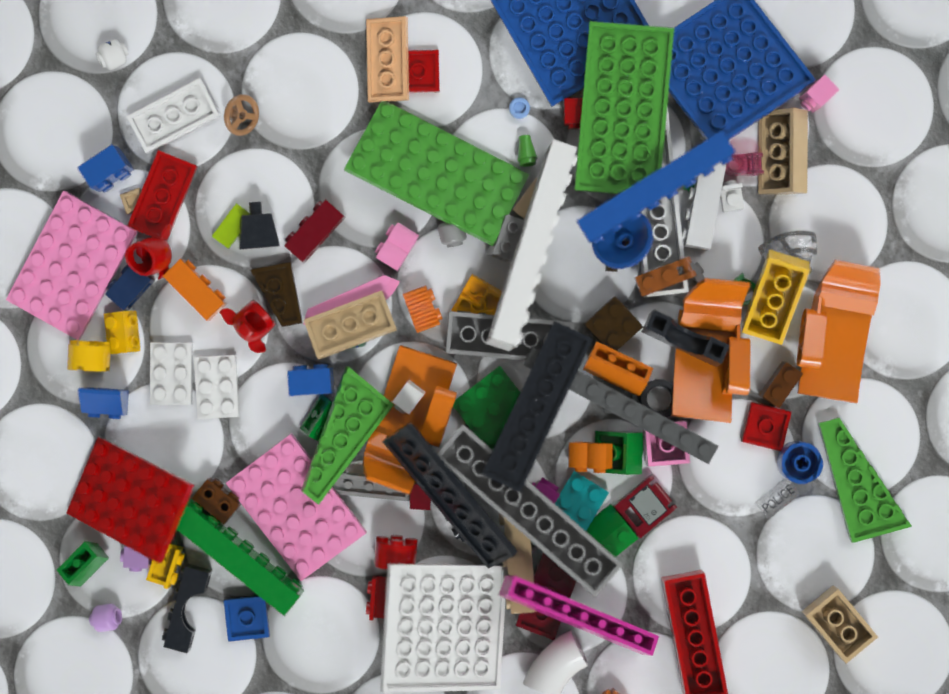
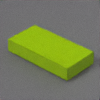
(230, 227)

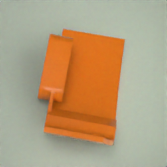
(699, 388)

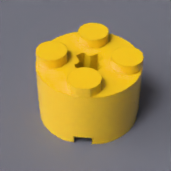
(88, 355)

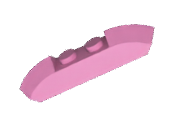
(384, 283)

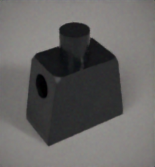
(257, 229)

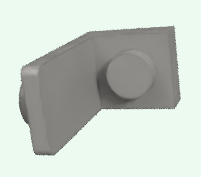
(507, 239)

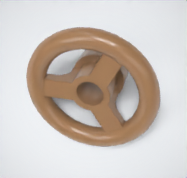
(235, 112)

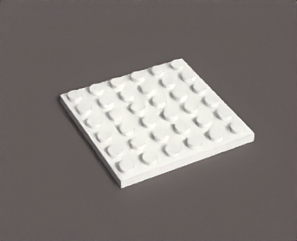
(443, 628)

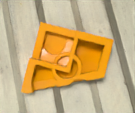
(478, 297)

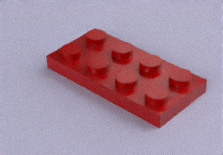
(162, 194)

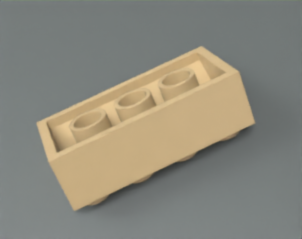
(785, 152)

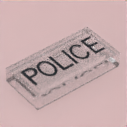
(777, 498)

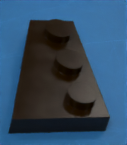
(280, 290)

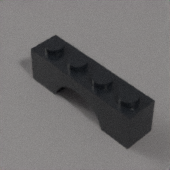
(697, 345)
(180, 633)

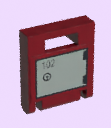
(648, 503)

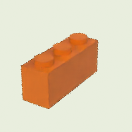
(195, 289)
(618, 369)

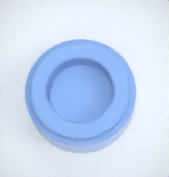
(519, 108)

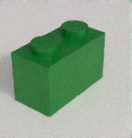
(82, 564)

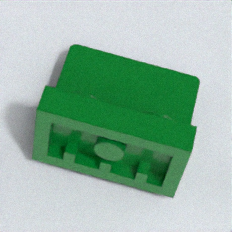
(316, 418)

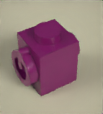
(548, 489)

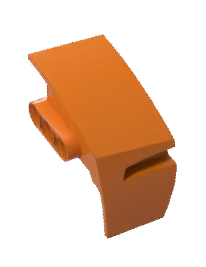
(837, 332)
(428, 416)

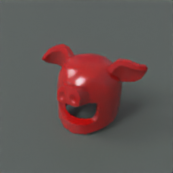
(154, 254)
(250, 324)

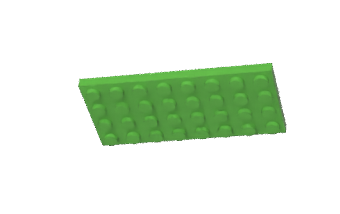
(623, 106)
(436, 172)

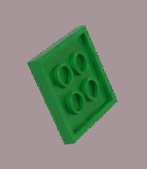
(488, 405)

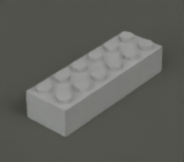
(469, 334)

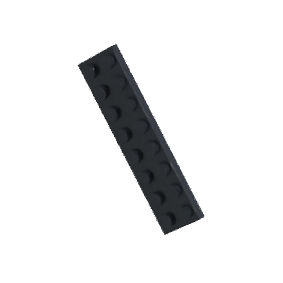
(537, 406)
(449, 495)

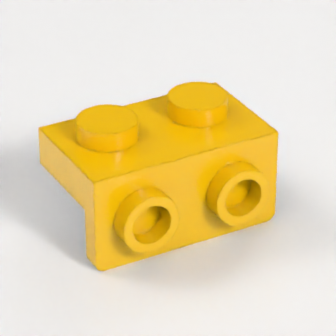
(122, 331)
(165, 572)

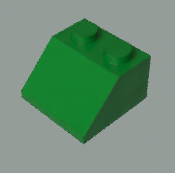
(626, 450)
(611, 531)

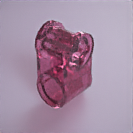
(749, 165)

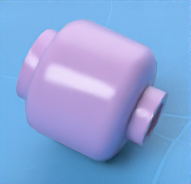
(105, 617)

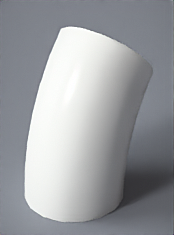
(556, 665)

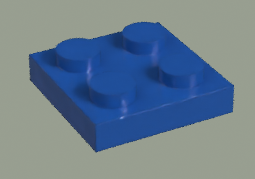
(246, 618)

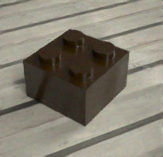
(613, 324)

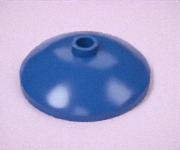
(612, 249)

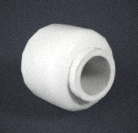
(112, 54)

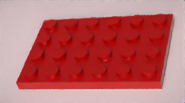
(130, 499)

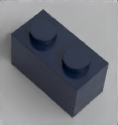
(128, 288)

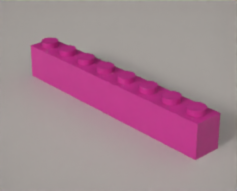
(578, 615)

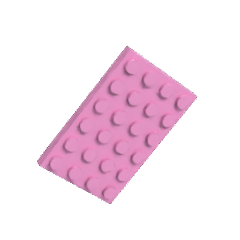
(71, 265)
(295, 525)

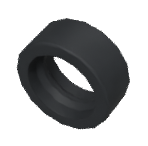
(652, 384)

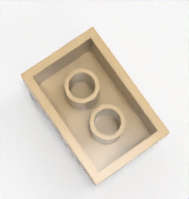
(839, 624)

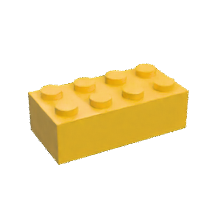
(775, 297)

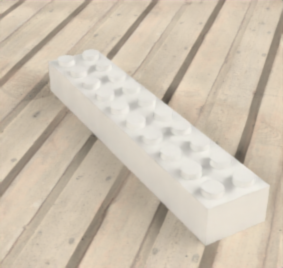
(667, 230)
(530, 249)

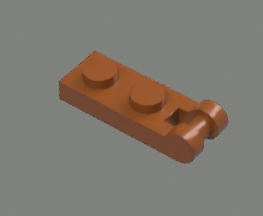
(664, 276)

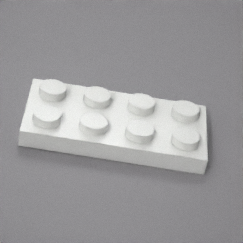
(173, 116)

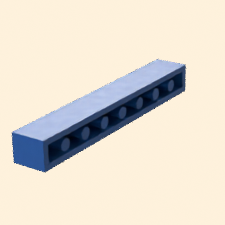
(655, 187)

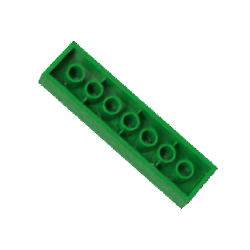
(239, 558)

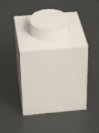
(408, 397)

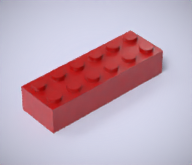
(694, 633)

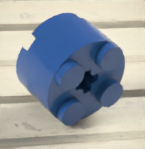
(803, 473)

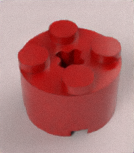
(394, 551)

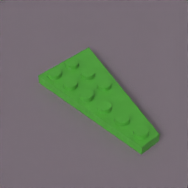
(350, 423)
(861, 493)

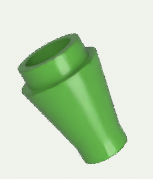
(526, 152)

